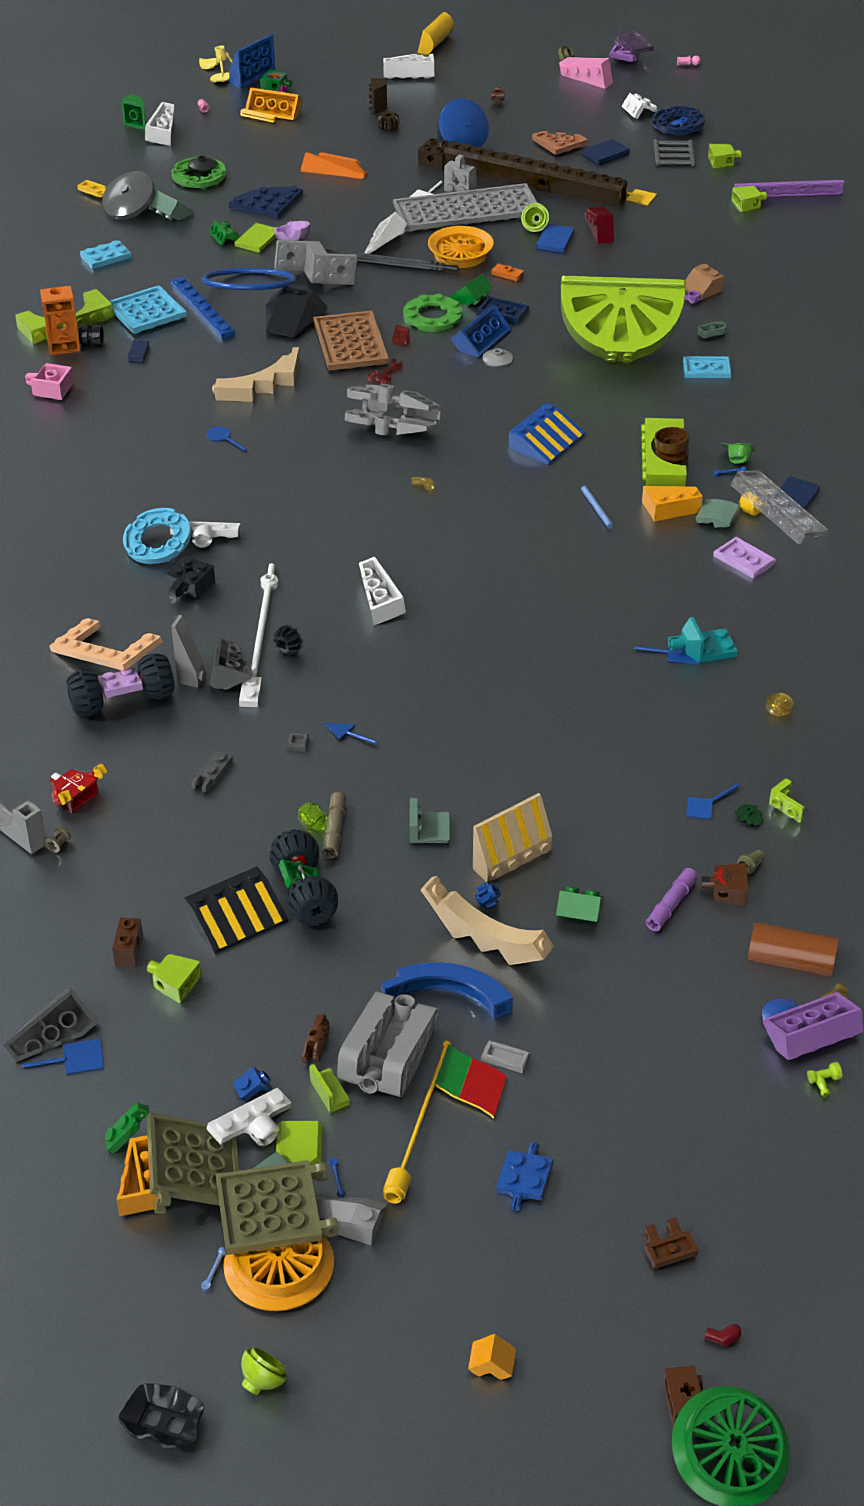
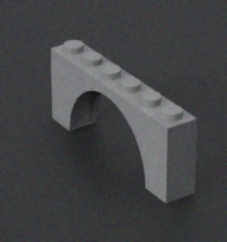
(24, 826)

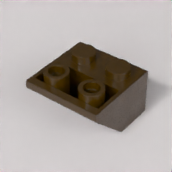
(378, 95)

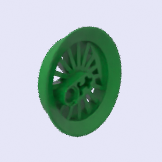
(709, 1405)

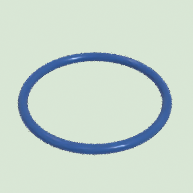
(205, 278)

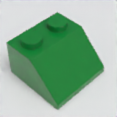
(134, 111)
(473, 291)

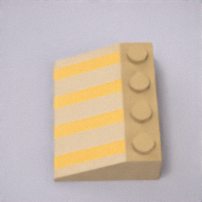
(511, 838)

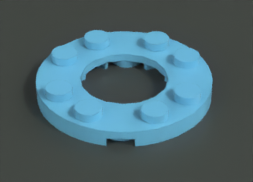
(151, 518)

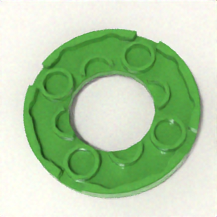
(182, 167)
(413, 307)

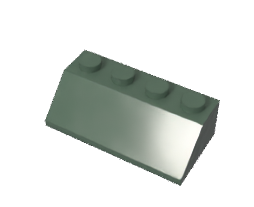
(170, 207)

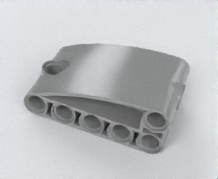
(386, 1044)

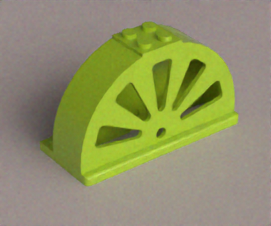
(618, 321)

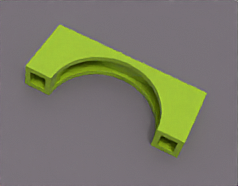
(96, 309)
(655, 470)

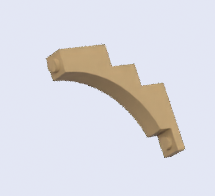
(264, 381)
(465, 920)

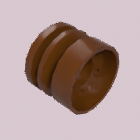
(672, 445)

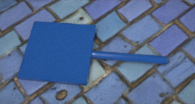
(673, 656)
(78, 1057)

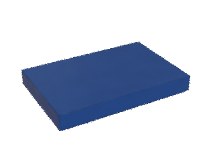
(555, 238)

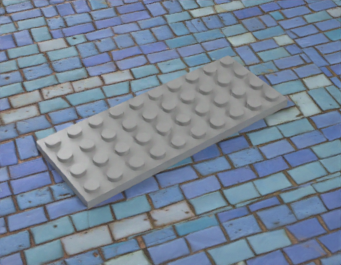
(464, 207)

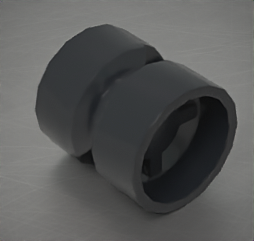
(91, 334)

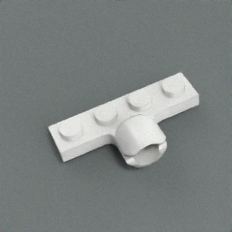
(205, 531)
(252, 1119)

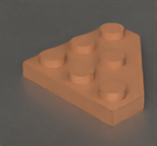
(560, 142)

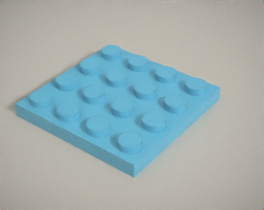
(147, 309)

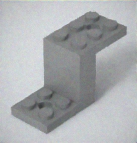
(315, 262)

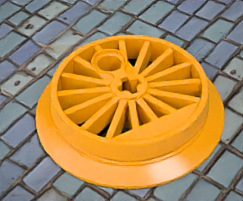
(460, 245)
(280, 1260)

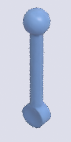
(206, 1285)

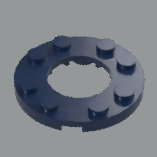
(661, 116)

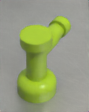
(834, 1071)

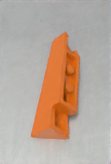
(332, 165)

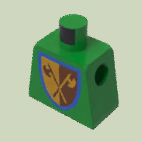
(273, 80)

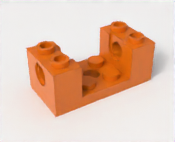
(60, 308)

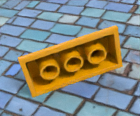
(280, 104)

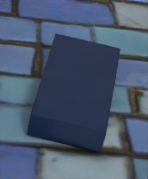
(138, 351)

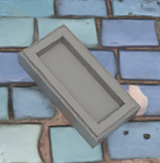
(505, 1056)

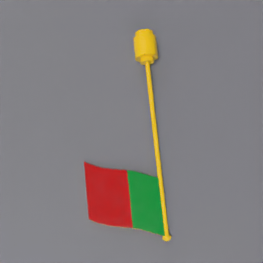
(462, 1079)

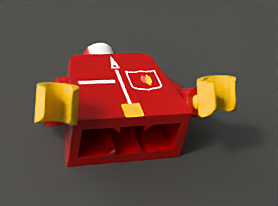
(75, 787)

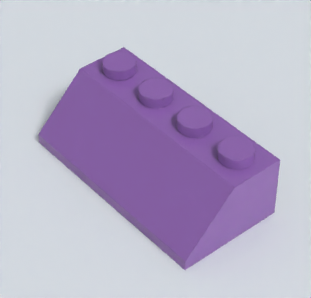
(814, 1025)

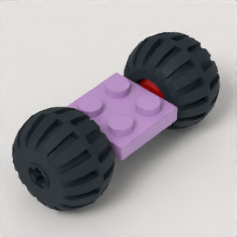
(86, 688)

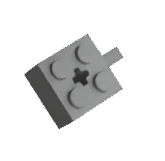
(459, 175)

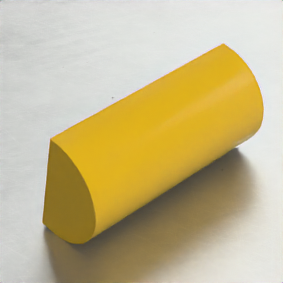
(436, 33)

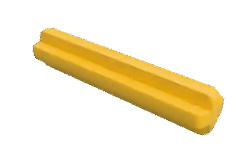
(258, 115)

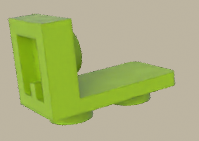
(781, 800)

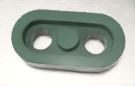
(712, 329)

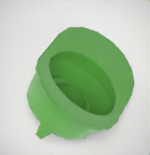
(739, 452)

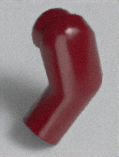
(724, 1337)

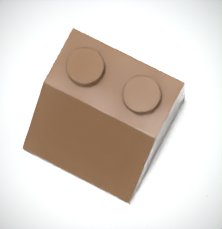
(705, 281)

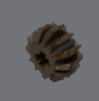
(388, 120)

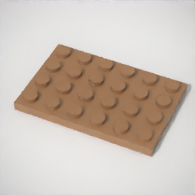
(350, 340)

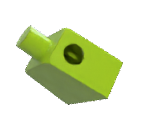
(722, 155)
(747, 198)
(175, 975)

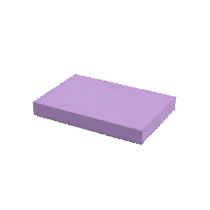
(744, 557)

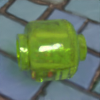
(312, 816)

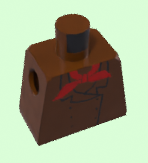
(728, 883)

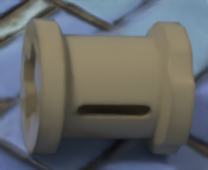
(57, 839)

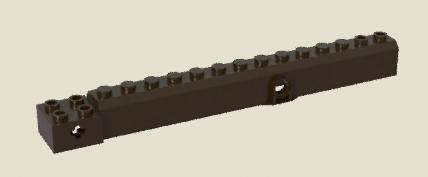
(522, 170)

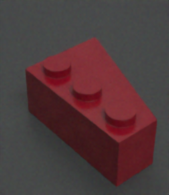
(601, 224)

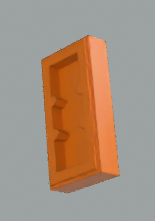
(507, 272)

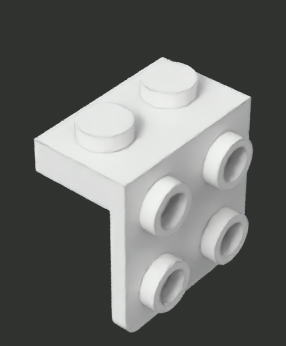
(635, 104)

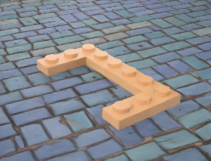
(72, 646)

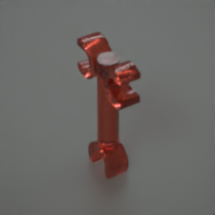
(384, 375)

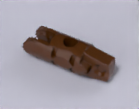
(316, 1039)

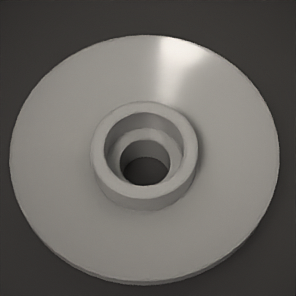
(497, 357)

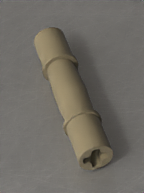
(334, 825)

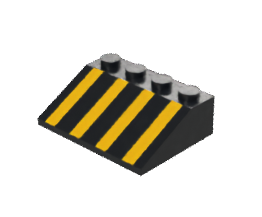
(235, 909)

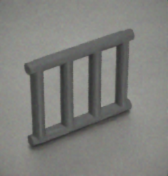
(683, 153)

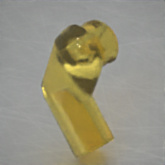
(428, 482)
(840, 988)

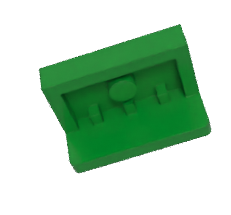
(223, 231)

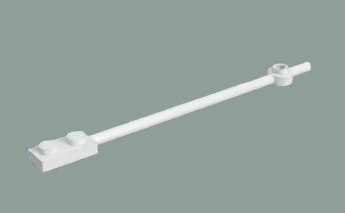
(252, 687)

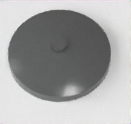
(128, 195)

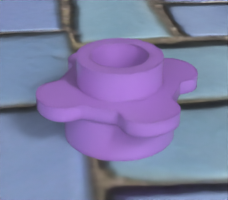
(693, 296)

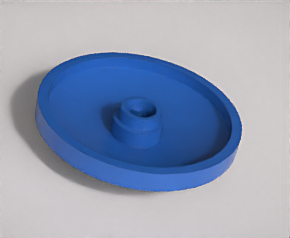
(464, 123)

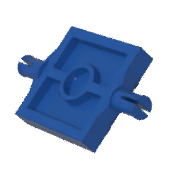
(524, 1175)

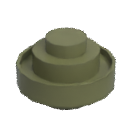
(565, 52)

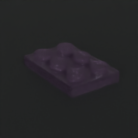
(633, 43)

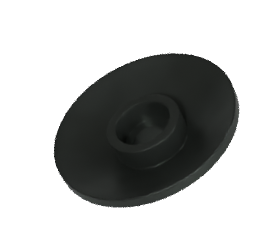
(202, 163)

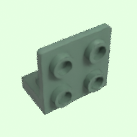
(428, 826)

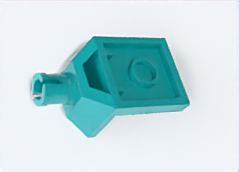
(703, 645)

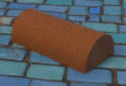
(793, 949)

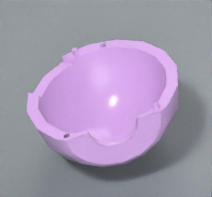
(293, 231)

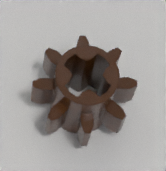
(498, 95)

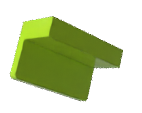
(328, 1089)

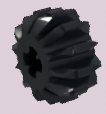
(288, 640)

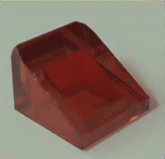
(401, 335)

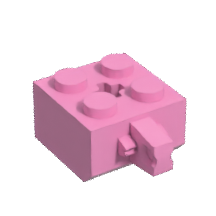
(51, 381)

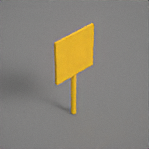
(641, 197)

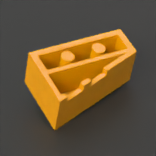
(671, 501)

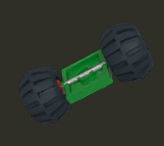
(310, 895)

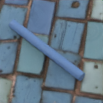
(597, 507)

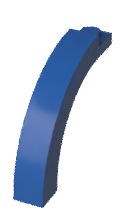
(451, 978)

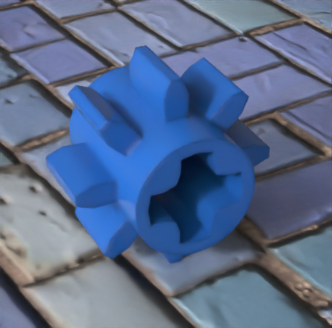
(487, 895)

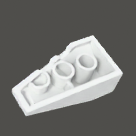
(386, 231)

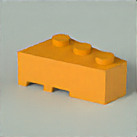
(135, 1183)

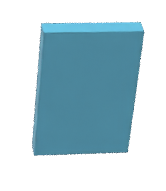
(706, 367)

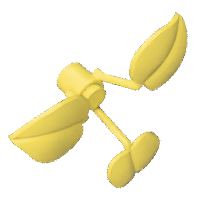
(221, 56)

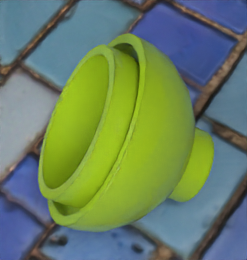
(529, 214)
(261, 1370)

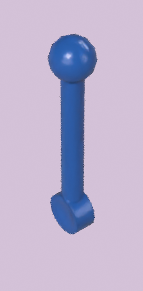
(718, 472)
(333, 1162)

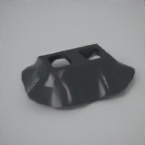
(171, 1404)

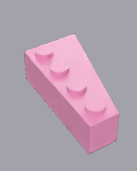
(588, 70)

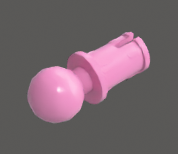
(695, 60)

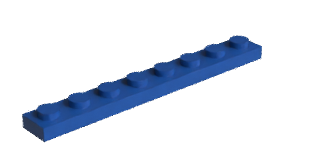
(202, 307)

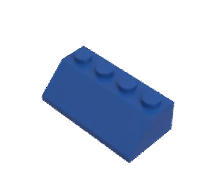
(481, 332)

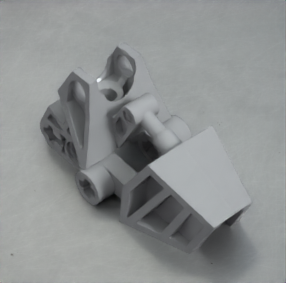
(418, 411)

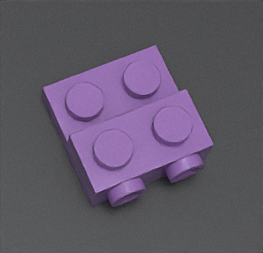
(619, 53)

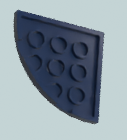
(267, 201)

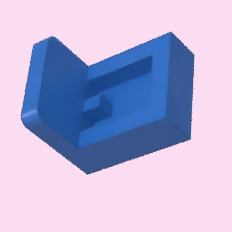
(251, 1083)

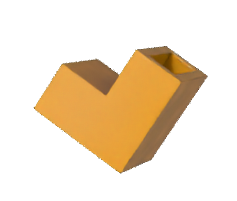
(492, 1356)

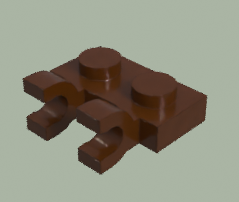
(669, 1249)

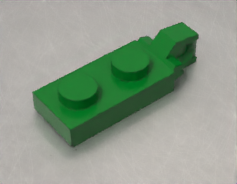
(125, 1127)

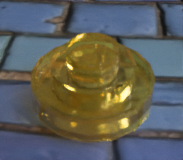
(779, 704)

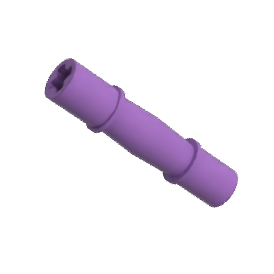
(671, 899)

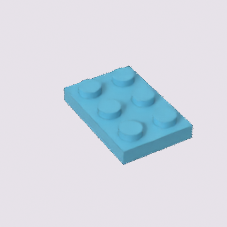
(105, 254)

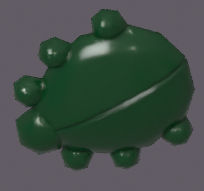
(750, 814)

